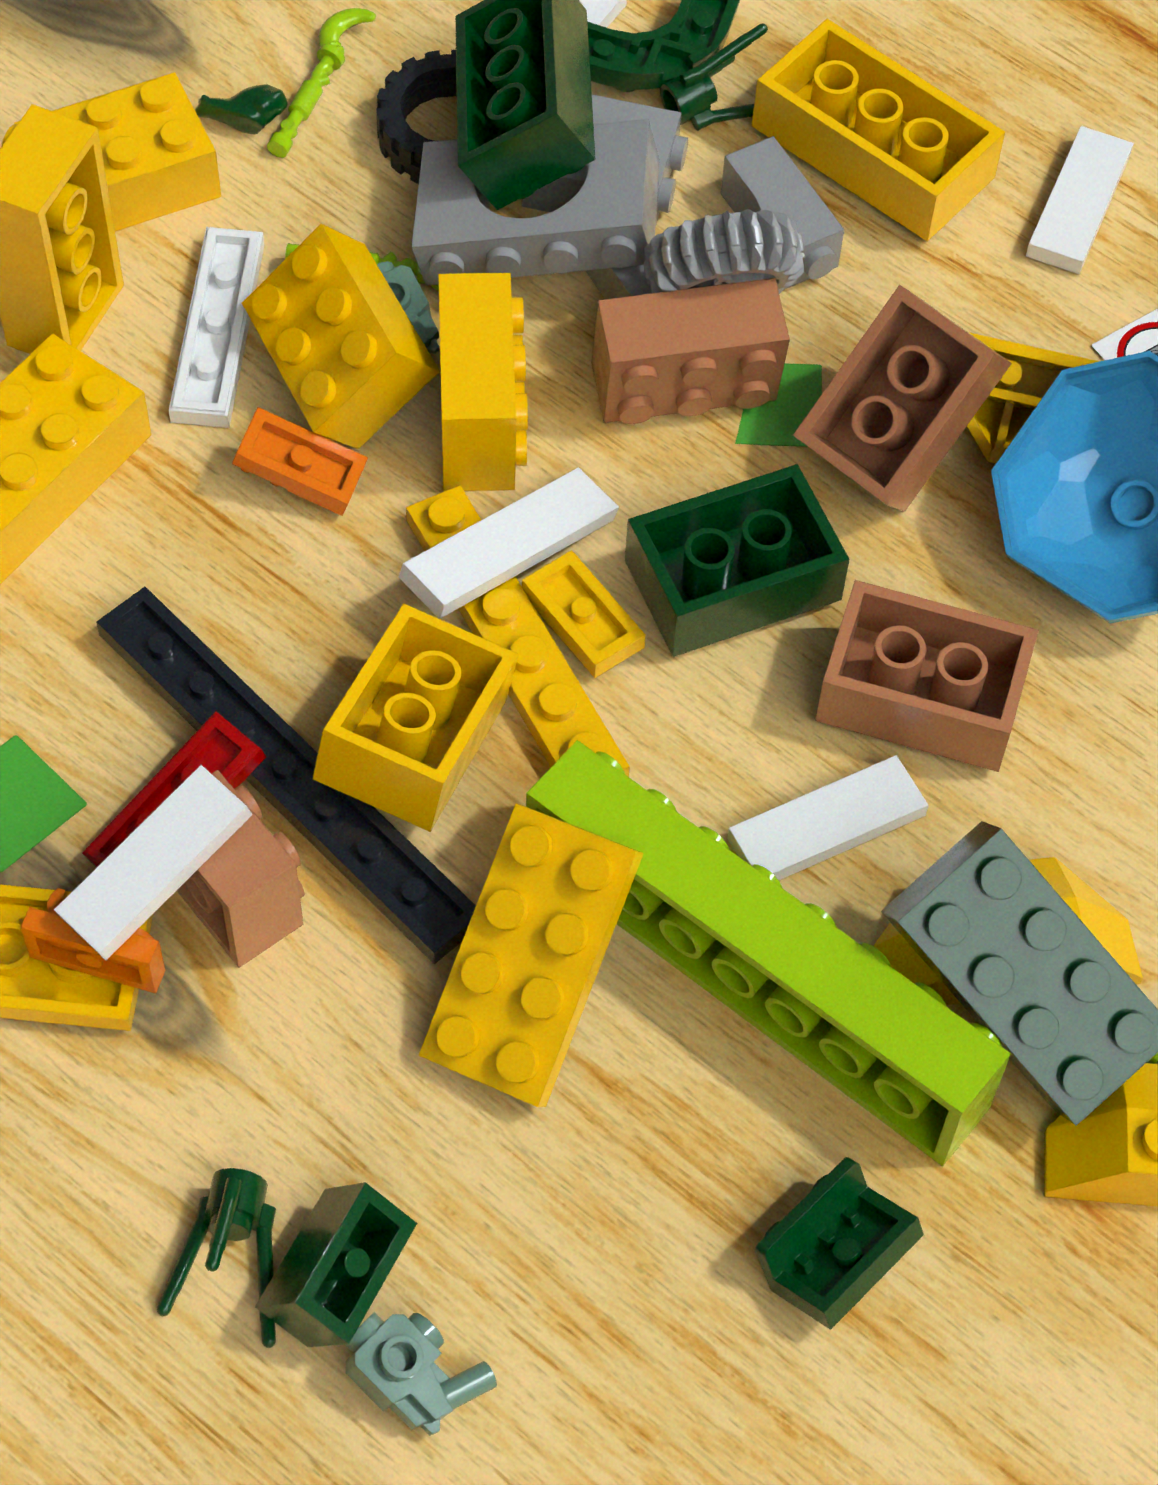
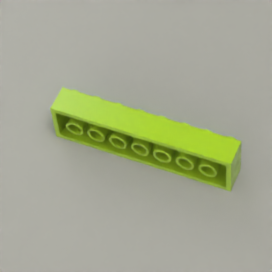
(784, 962)

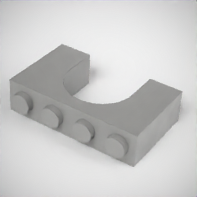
(757, 180)
(595, 230)

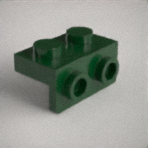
(836, 1244)

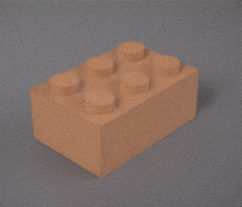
(689, 350)
(901, 399)
(926, 675)

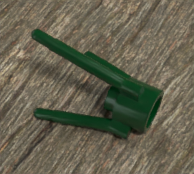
(695, 91)
(229, 1213)

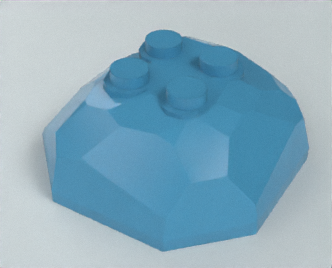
(1084, 487)

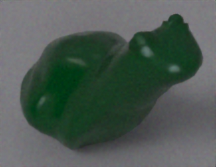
(247, 110)

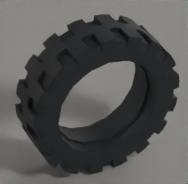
(403, 92)

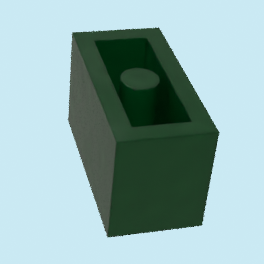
(336, 1265)

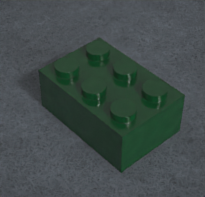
(735, 559)

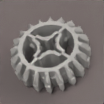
(725, 251)

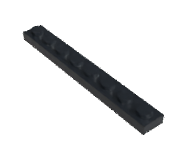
(339, 826)

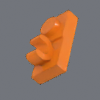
(300, 461)
(52, 940)

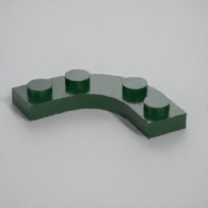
(660, 55)

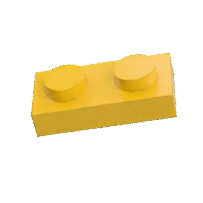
(583, 614)

